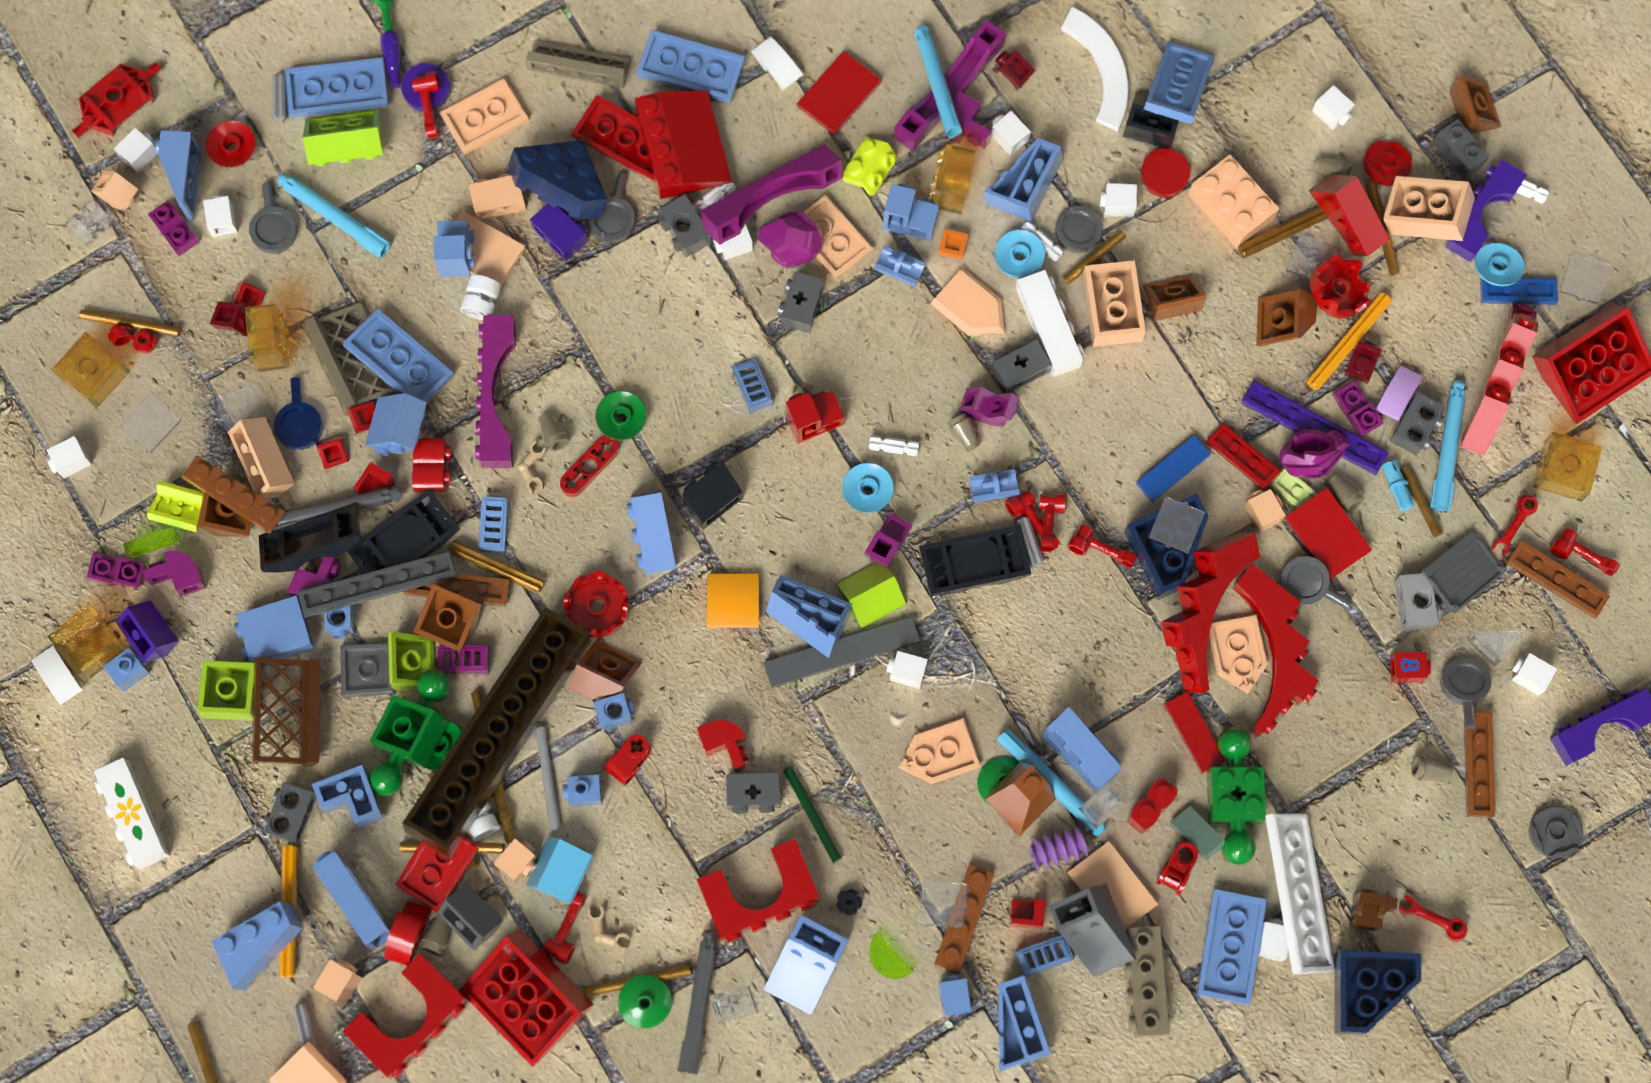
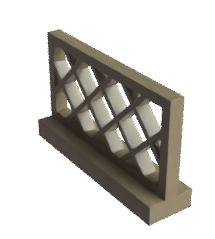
(330, 363)

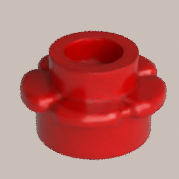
(119, 335)
(149, 345)

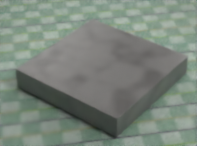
(365, 670)

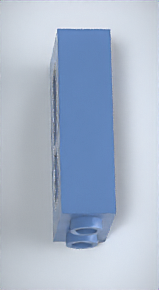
(352, 899)

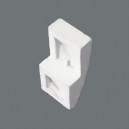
(777, 62)
(56, 675)

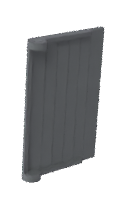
(1463, 572)

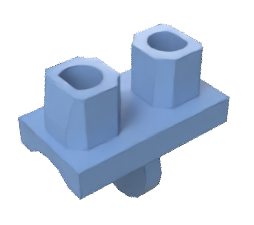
(900, 266)
(994, 485)

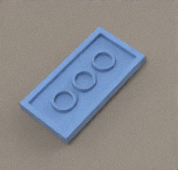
(690, 66)
(1179, 82)
(336, 87)
(397, 357)
(1231, 947)

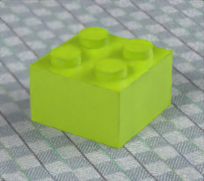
(226, 690)

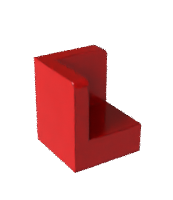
(373, 479)
(1027, 913)

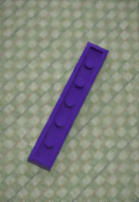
(1297, 418)

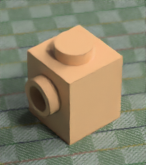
(115, 190)
(1264, 509)
(517, 860)

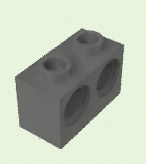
(1460, 150)
(1415, 422)
(297, 815)

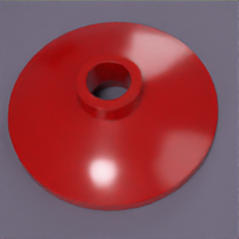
(229, 134)

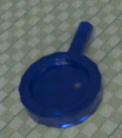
(298, 423)

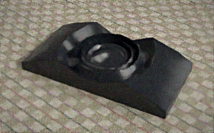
(405, 536)
(309, 540)
(975, 561)

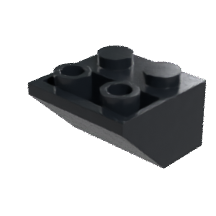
(1148, 126)
(711, 495)

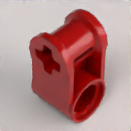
(625, 762)
(1177, 869)

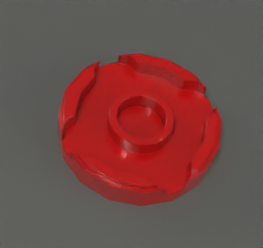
(1386, 161)
(1165, 172)

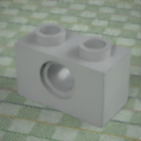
(1411, 615)

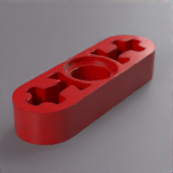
(590, 476)

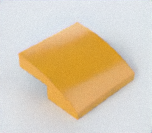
(733, 600)

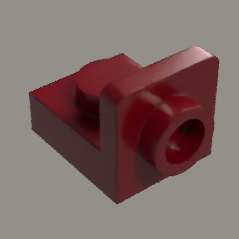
(1013, 67)
(230, 317)
(1363, 361)

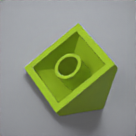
(872, 594)
(408, 659)

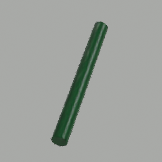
(812, 814)

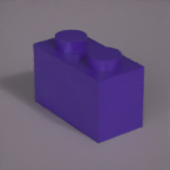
(559, 230)
(147, 631)

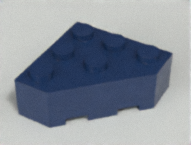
(560, 177)
(1162, 565)
(1370, 987)

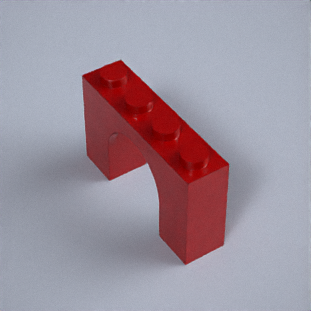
(796, 893)
(442, 1004)

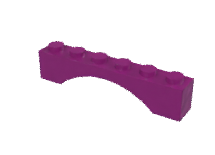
(974, 58)
(810, 171)
(498, 341)

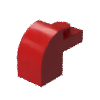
(724, 735)
(406, 933)

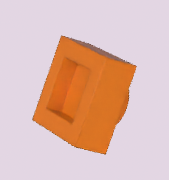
(953, 244)

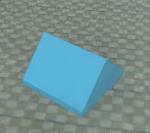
(559, 870)

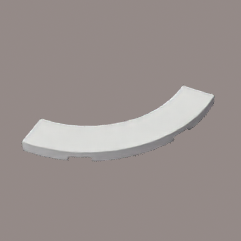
(1108, 62)

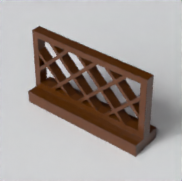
(309, 711)

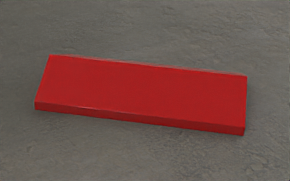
(615, 135)

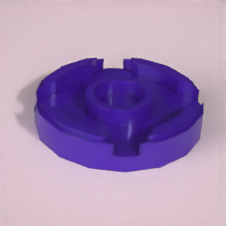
(413, 99)

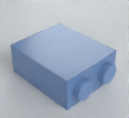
(274, 630)

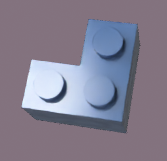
(907, 215)
(454, 249)
(350, 789)

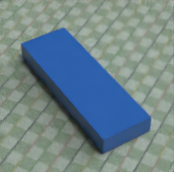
(1525, 291)
(1173, 468)

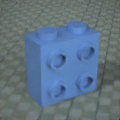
(396, 424)

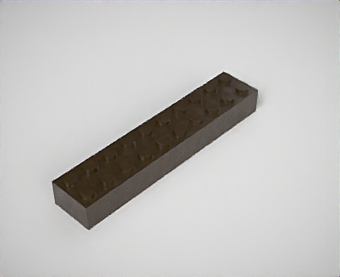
(496, 733)

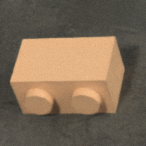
(496, 197)
(338, 981)

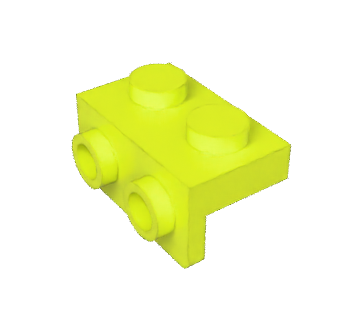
(870, 165)
(176, 506)

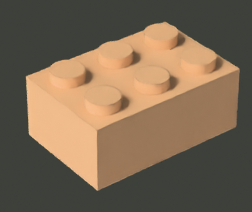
(1233, 201)
(1429, 208)
(1113, 303)

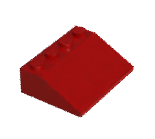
(682, 142)
(1595, 362)
(526, 996)

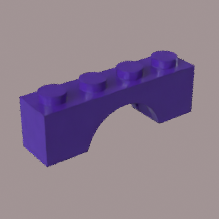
(1501, 186)
(1579, 740)

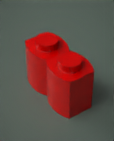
(430, 465)
(1155, 802)

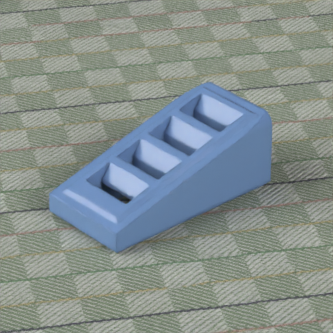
(758, 403)
(494, 502)
(1024, 964)

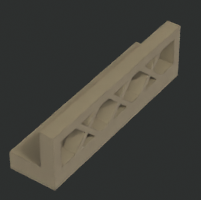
(578, 68)

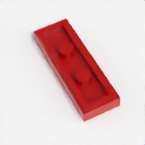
(1243, 457)
(1194, 732)

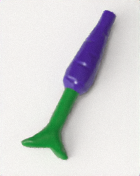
(390, 43)

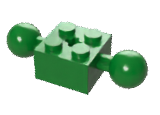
(409, 732)
(1223, 808)

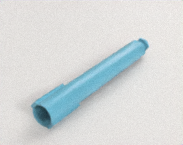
(937, 82)
(364, 235)
(1444, 483)
(1061, 791)

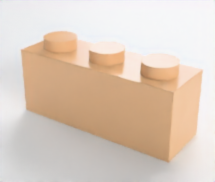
(261, 457)

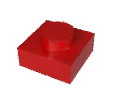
(361, 416)

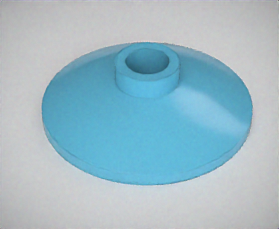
(1021, 243)
(1499, 256)
(867, 476)

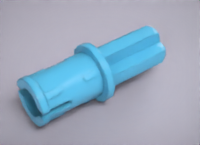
(1398, 485)

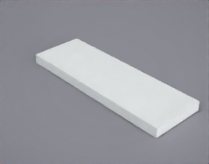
(1299, 893)

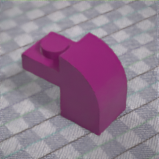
(967, 112)
(988, 407)
(888, 541)
(179, 568)
(303, 579)

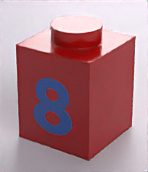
(1409, 667)

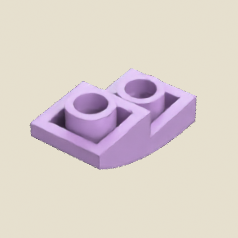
(1399, 393)

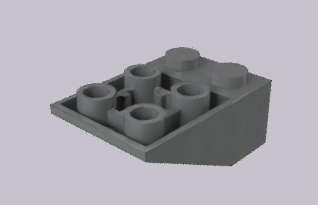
(1093, 929)

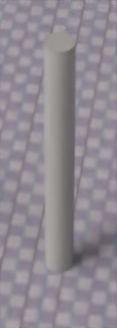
(547, 776)

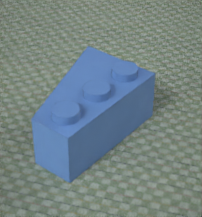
(1027, 181)
(651, 532)
(809, 613)
(1082, 750)
(256, 942)
(1020, 1026)

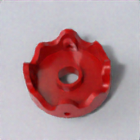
(1345, 276)
(594, 587)

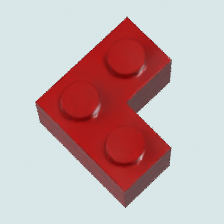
(813, 415)

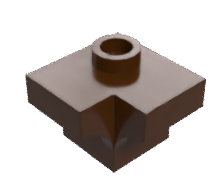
(1370, 908)

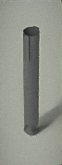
(363, 500)
(692, 1045)

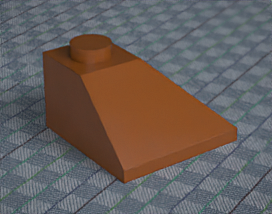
(1284, 316)
(603, 671)
(1021, 797)

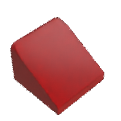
(247, 295)
(332, 451)

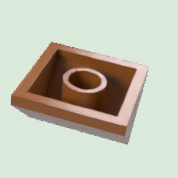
(1474, 105)
(1174, 297)
(221, 520)
(448, 618)

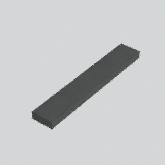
(377, 584)
(846, 651)

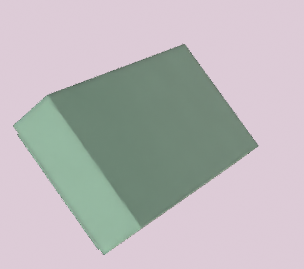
(1198, 832)

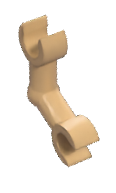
(524, 467)
(601, 937)

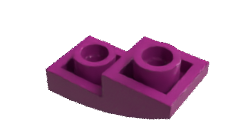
(173, 228)
(1357, 409)
(115, 571)

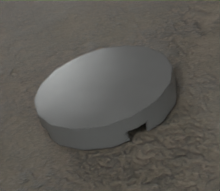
(1555, 832)

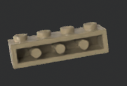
(1147, 984)

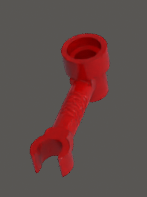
(426, 85)
(1050, 504)
(1023, 505)
(1522, 513)
(1083, 540)
(1567, 543)
(1418, 910)
(559, 946)

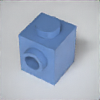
(126, 669)
(583, 790)

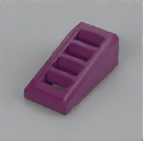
(482, 668)

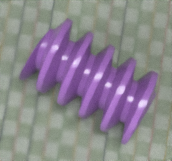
(1057, 847)

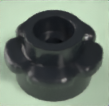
(849, 909)

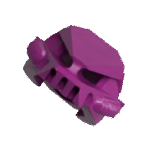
(792, 239)
(1305, 461)

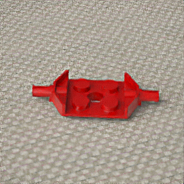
(106, 115)

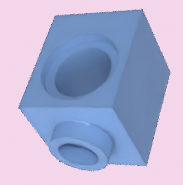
(340, 630)
(602, 708)
(954, 996)

